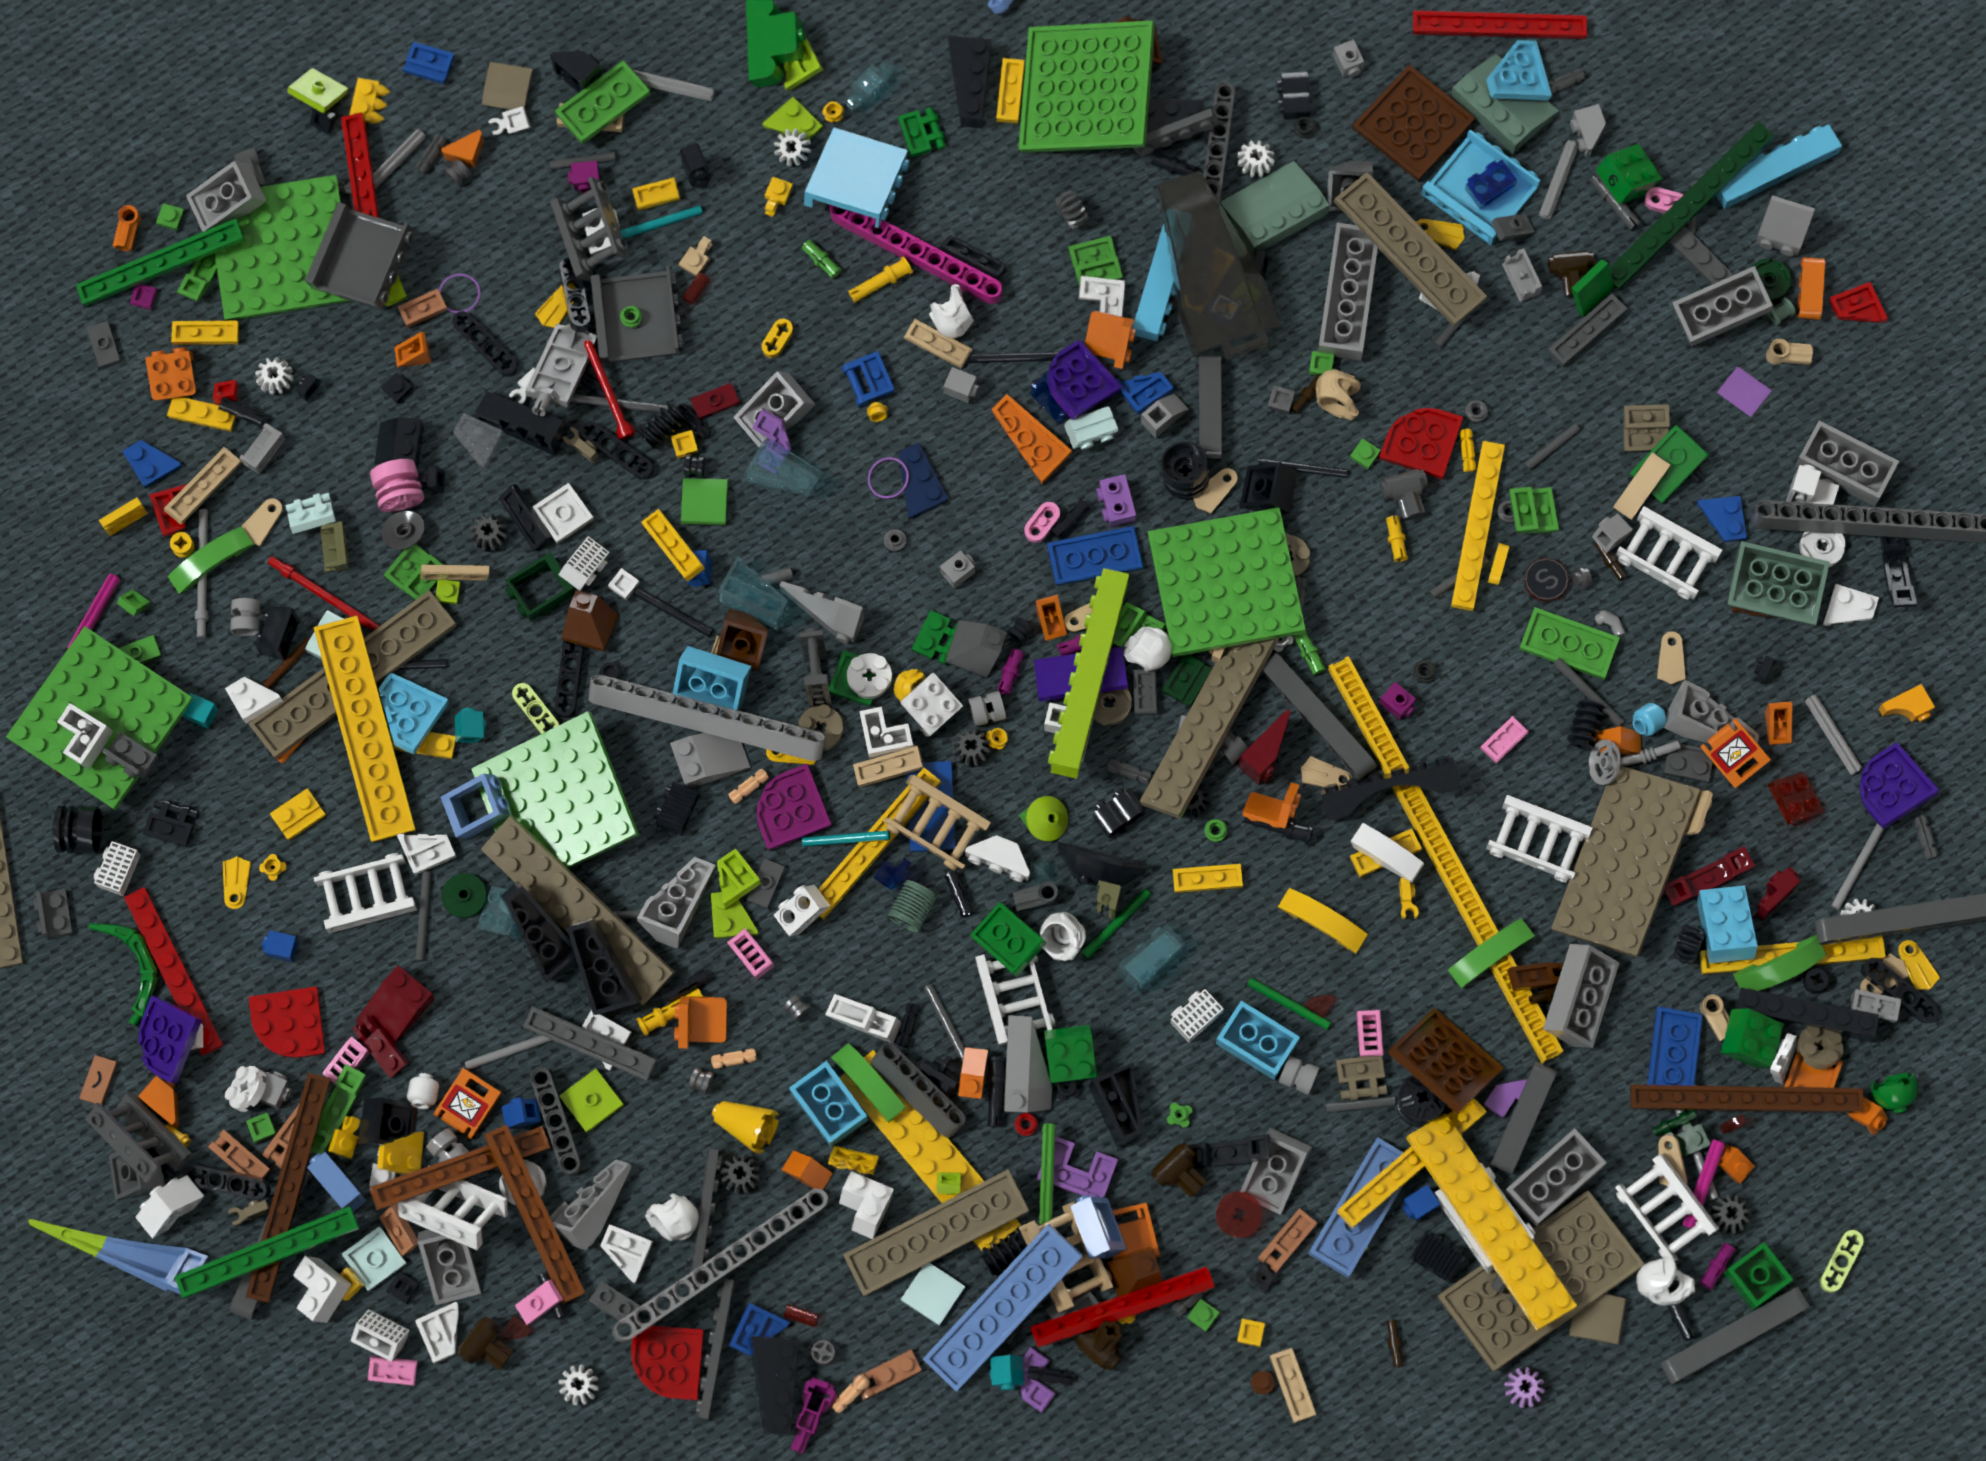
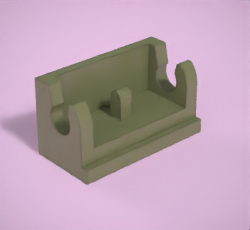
(334, 547)
(1109, 895)

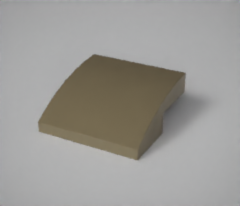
(507, 86)
(1644, 426)
(1600, 1320)

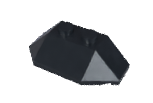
(1094, 866)

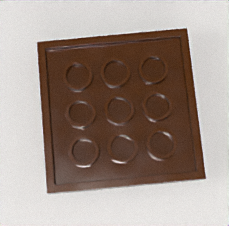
(1413, 123)
(1445, 1060)

